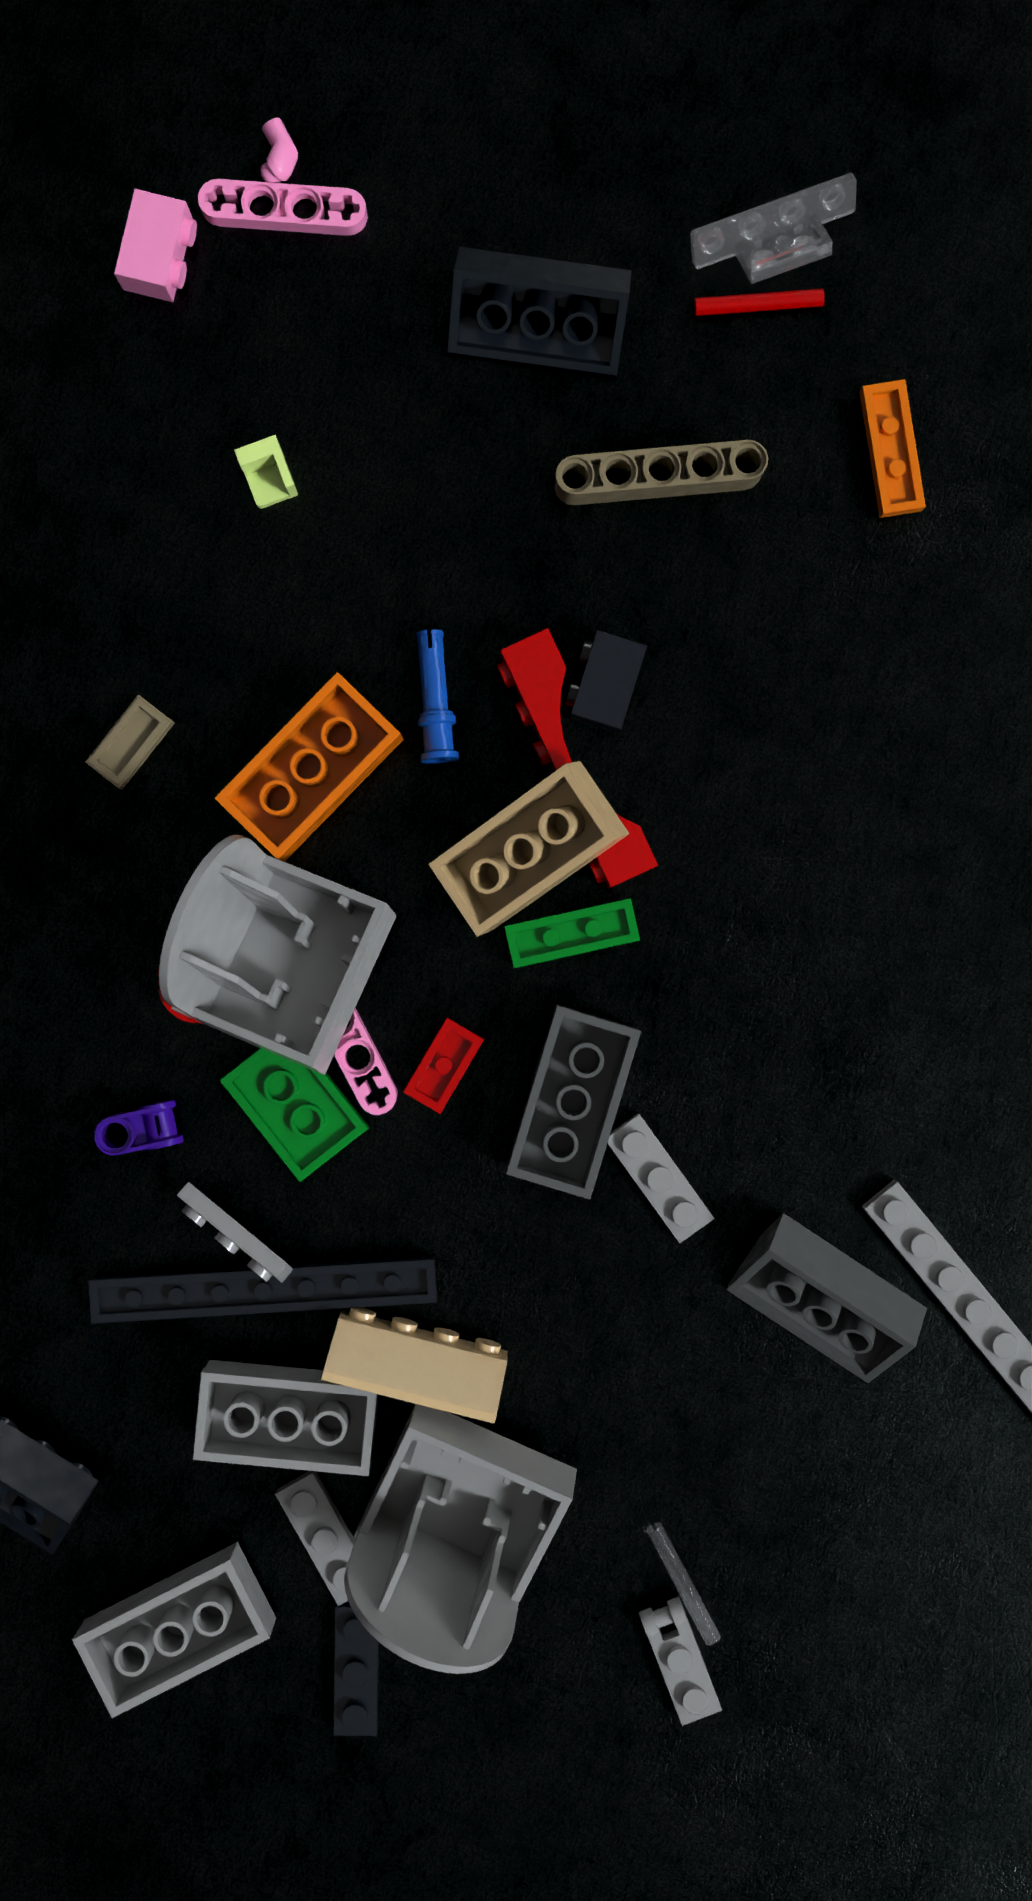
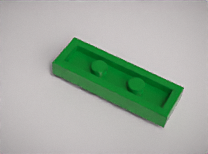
(572, 933)

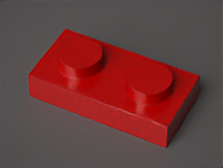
(443, 1065)

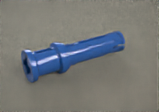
(436, 718)

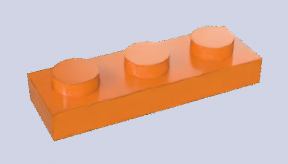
(892, 448)

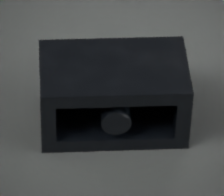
(607, 681)

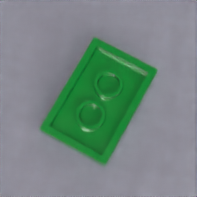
(294, 1110)

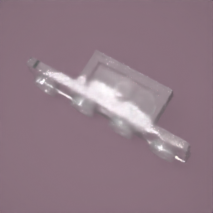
(779, 232)

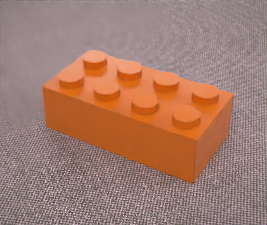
(309, 768)

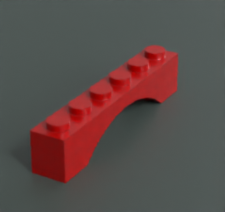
(538, 676)

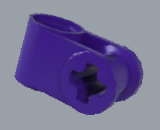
(147, 1128)

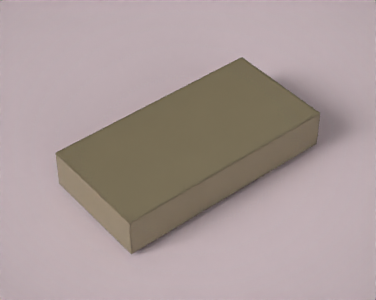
(130, 742)

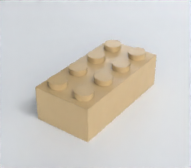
(528, 848)

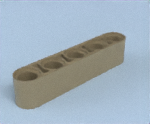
(675, 458)

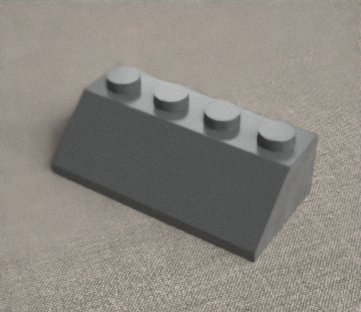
(828, 1299)

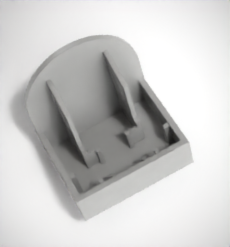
(271, 952)
(453, 1541)

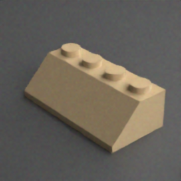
(416, 1364)

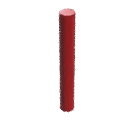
(759, 302)

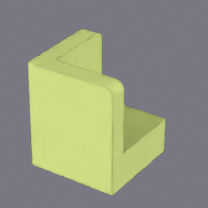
(266, 472)

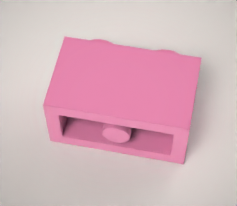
(155, 245)

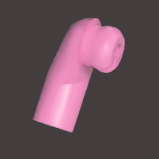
(282, 155)

